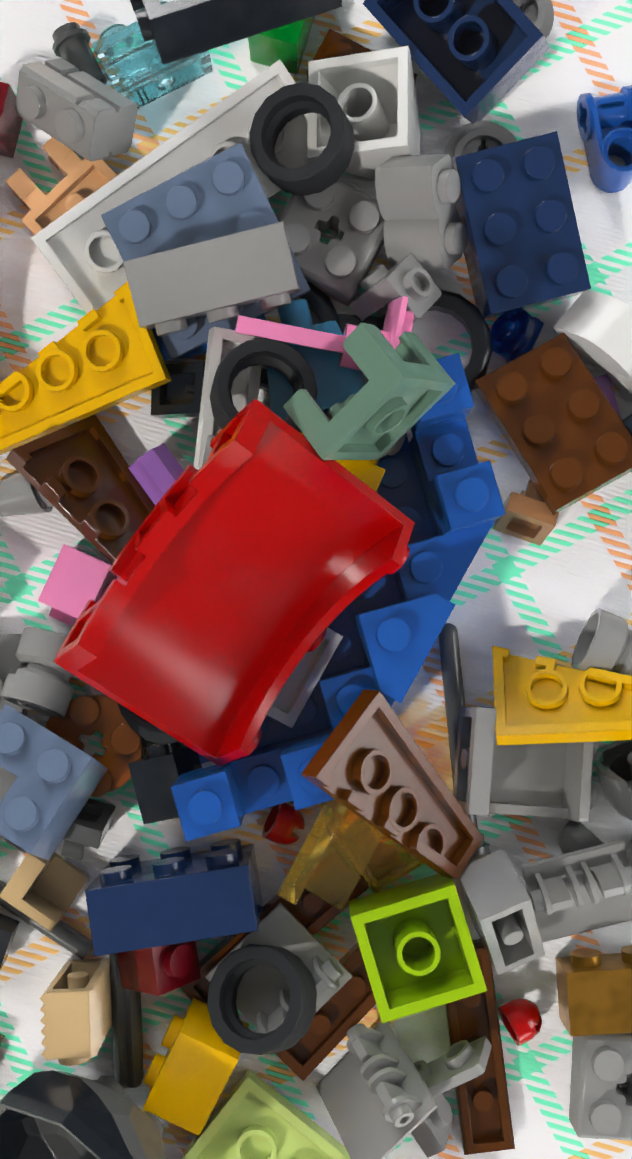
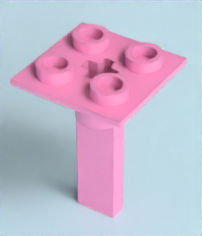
(395, 324)

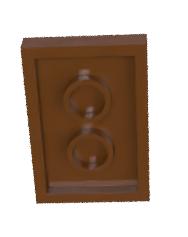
(557, 423)

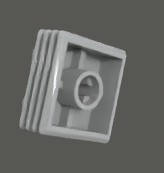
(342, 263)
(596, 1102)

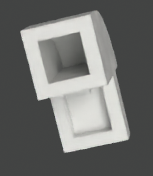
(602, 336)

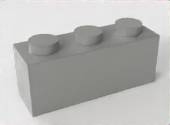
(213, 279)

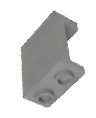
(520, 779)

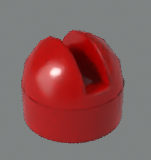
(281, 823)
(521, 1019)

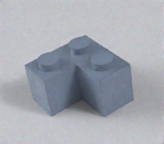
(49, 786)

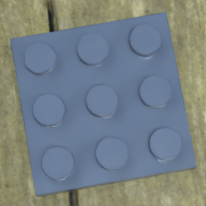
(194, 207)

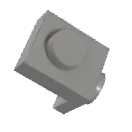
(403, 279)

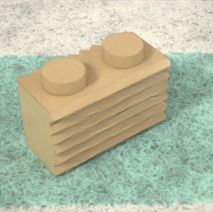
(77, 1011)

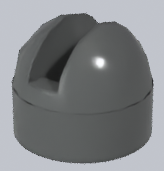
(575, 837)

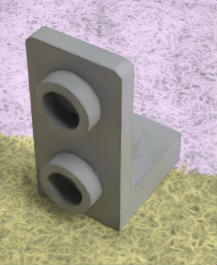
(457, 1065)

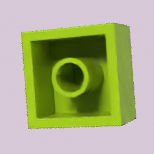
(416, 947)

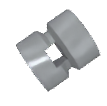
(604, 644)
(39, 681)

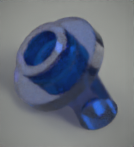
(515, 334)

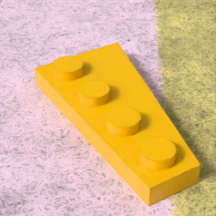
(82, 373)

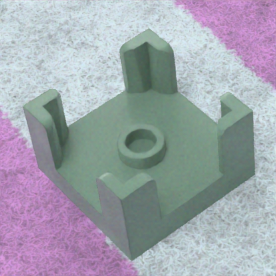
(399, 392)

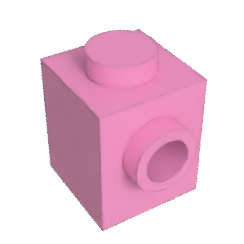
(74, 582)

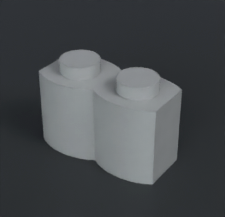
(419, 210)

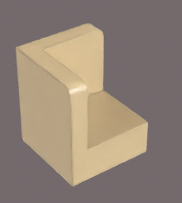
(44, 888)

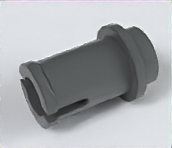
(73, 46)

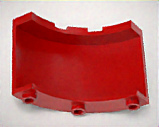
(234, 585)

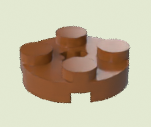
(122, 744)

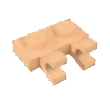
(80, 181)

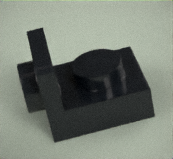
(182, 394)

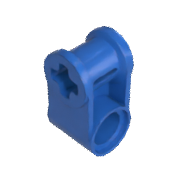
(606, 132)

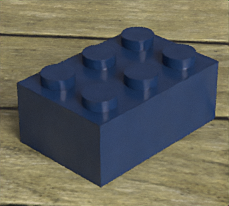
(465, 46)
(519, 226)
(174, 897)

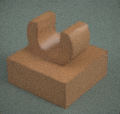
(527, 516)

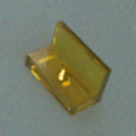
(332, 857)

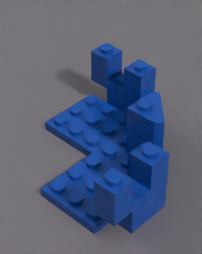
(383, 629)

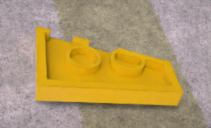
(558, 703)

